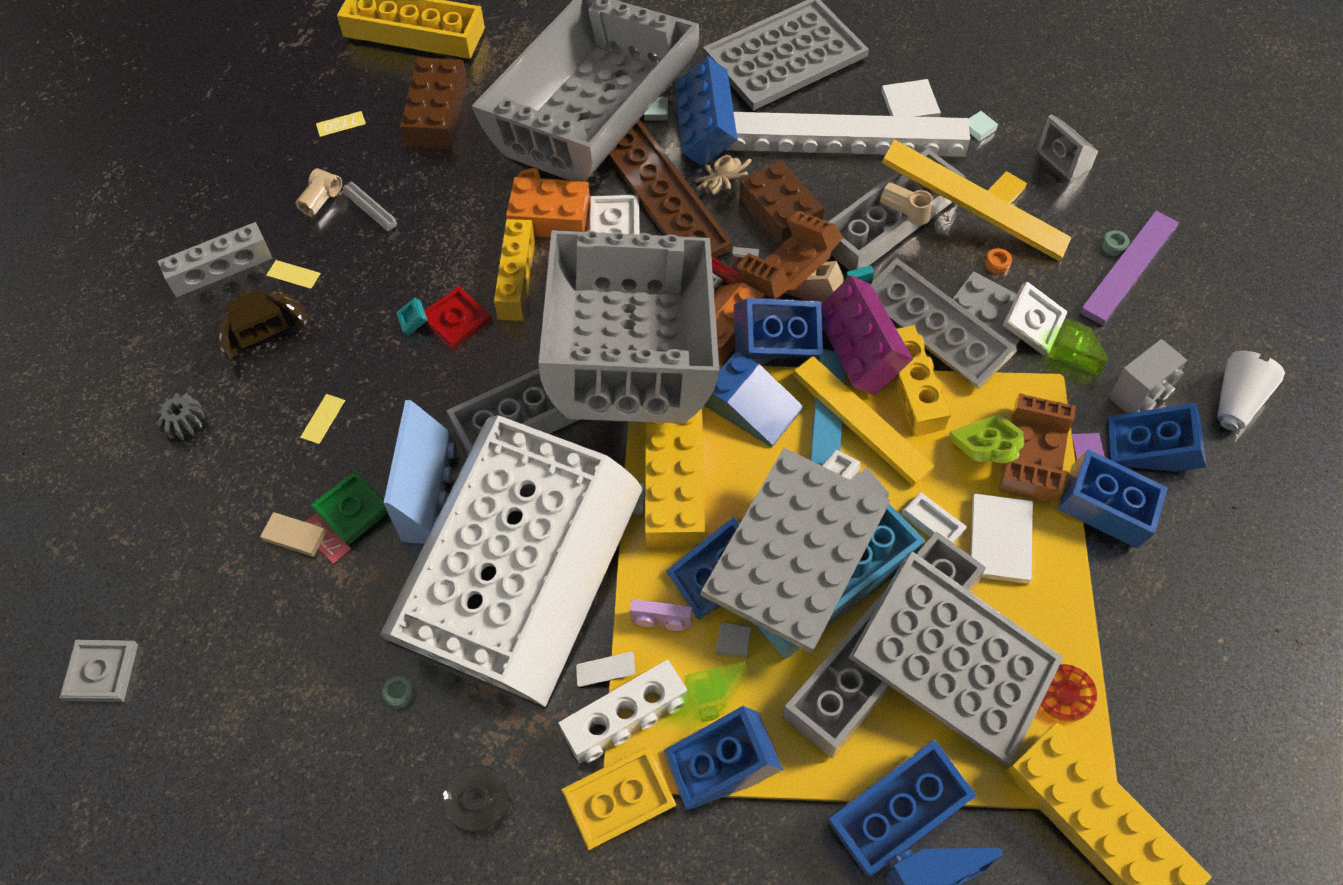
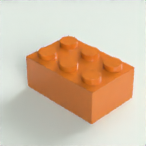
(550, 204)

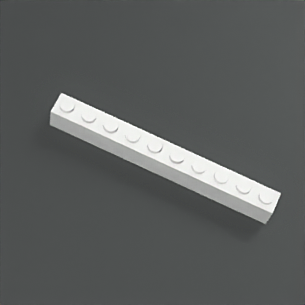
(849, 133)

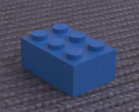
(778, 329)
(1113, 499)

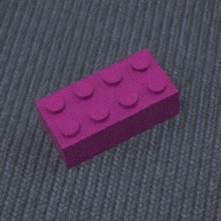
(863, 335)

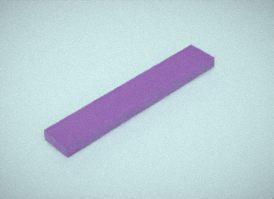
(1129, 268)

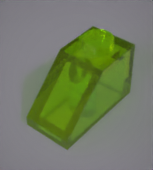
(1079, 348)
(713, 690)

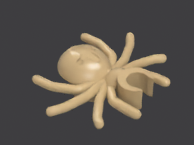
(725, 169)

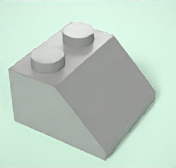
(1065, 148)

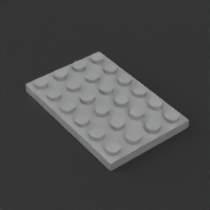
(786, 52)
(796, 549)
(957, 658)

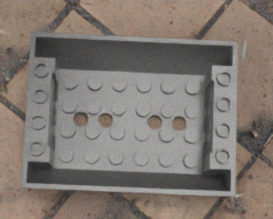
(584, 85)
(639, 374)

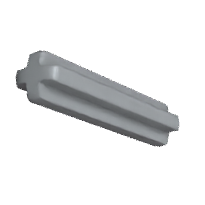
(371, 207)

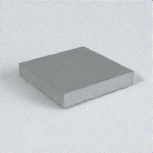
(99, 671)

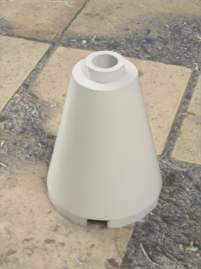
(1246, 387)

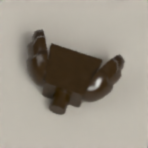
(255, 318)

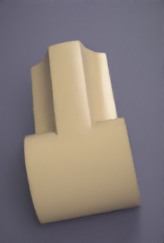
(321, 186)
(915, 204)

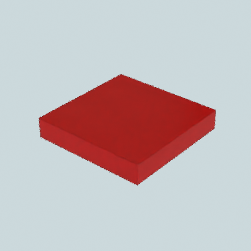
(456, 317)

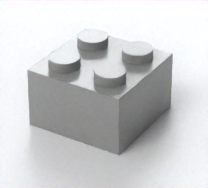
(1148, 378)

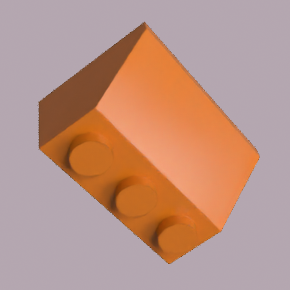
(724, 301)

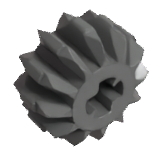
(179, 416)

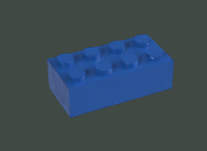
(705, 111)
(900, 807)

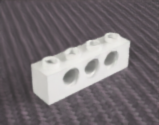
(659, 680)

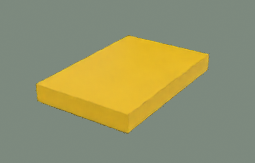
(618, 797)

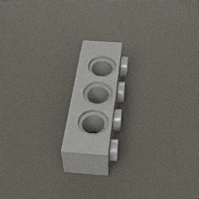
(215, 259)

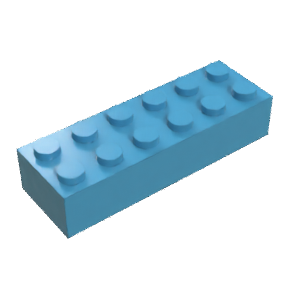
(878, 564)

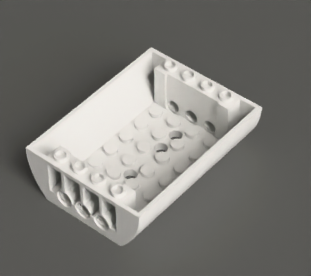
(543, 564)

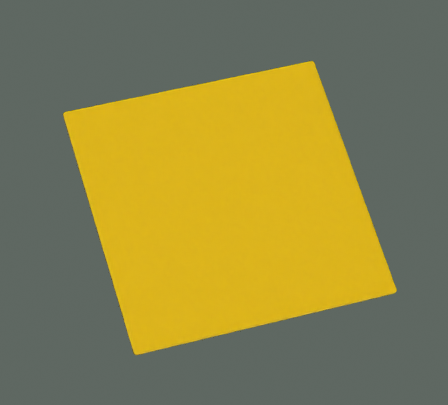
(1052, 607)

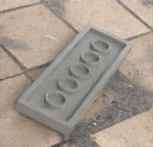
(946, 326)

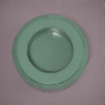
(1115, 243)
(397, 692)

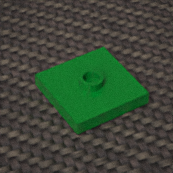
(350, 507)

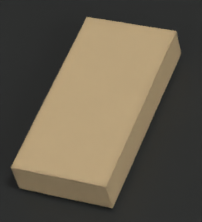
(293, 534)

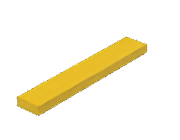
(863, 421)

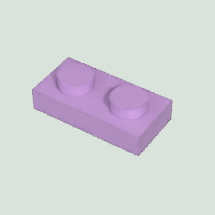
(663, 614)

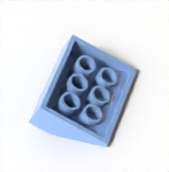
(419, 474)

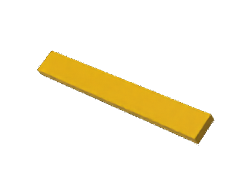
(976, 200)

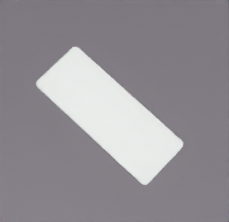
(605, 669)

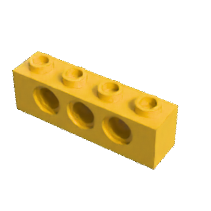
(514, 270)
(921, 416)

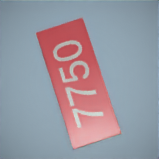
(331, 544)

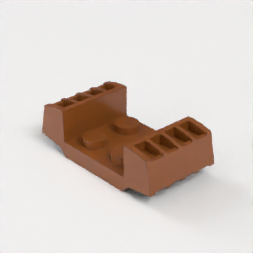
(795, 259)
(1040, 462)

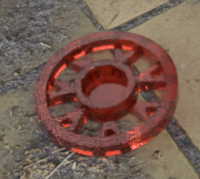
(1068, 693)

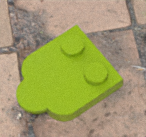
(989, 440)

